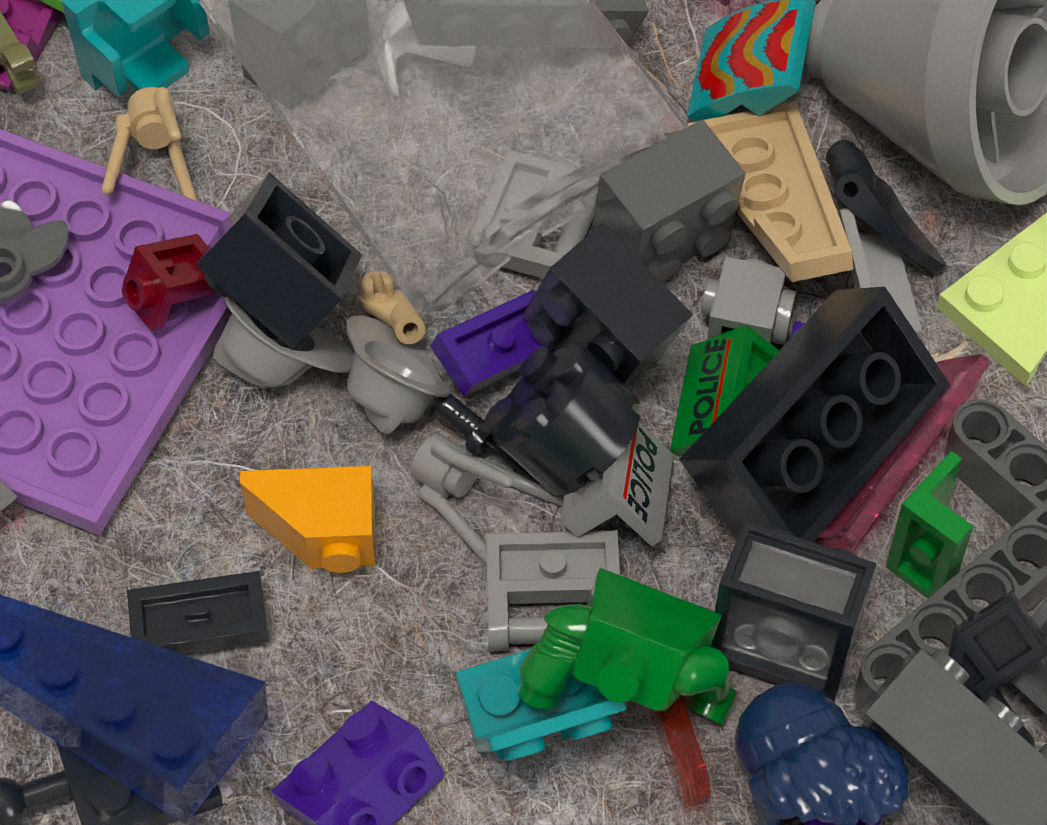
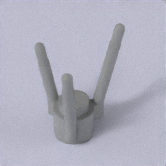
(453, 470)

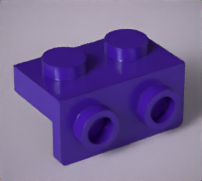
(361, 773)

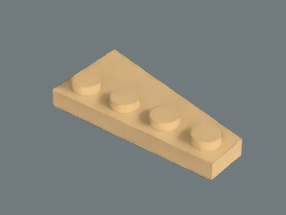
(785, 192)

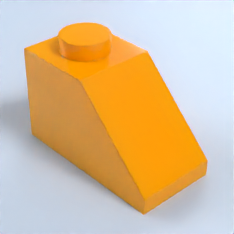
(316, 513)

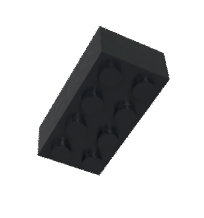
(818, 417)

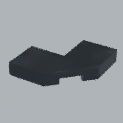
(997, 647)

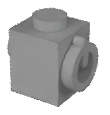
(749, 295)

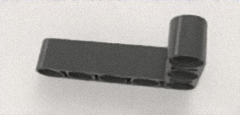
(990, 473)

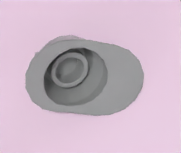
(270, 361)
(390, 377)

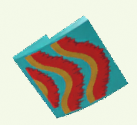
(752, 59)

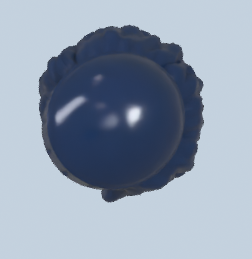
(813, 762)

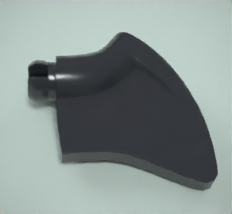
(878, 204)

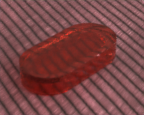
(682, 754)

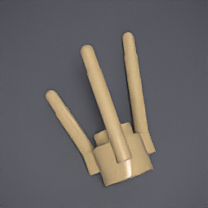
(153, 125)

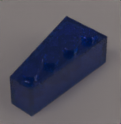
(128, 705)

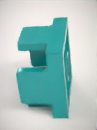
(128, 40)

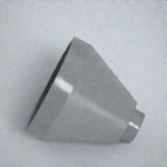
(945, 84)

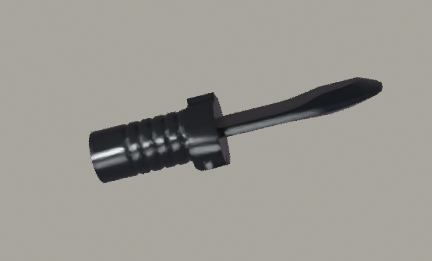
(473, 428)

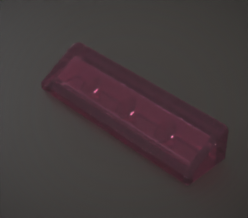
(876, 494)

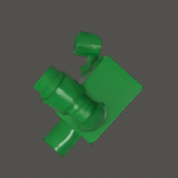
(632, 648)

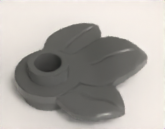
(26, 249)

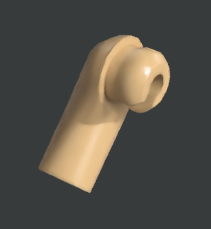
(391, 307)

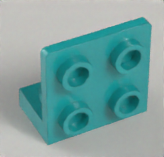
(514, 728)

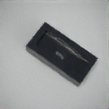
(200, 613)

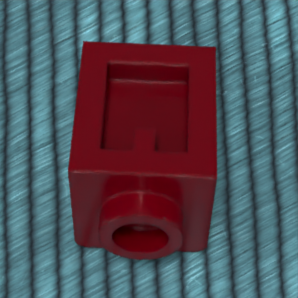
(163, 276)

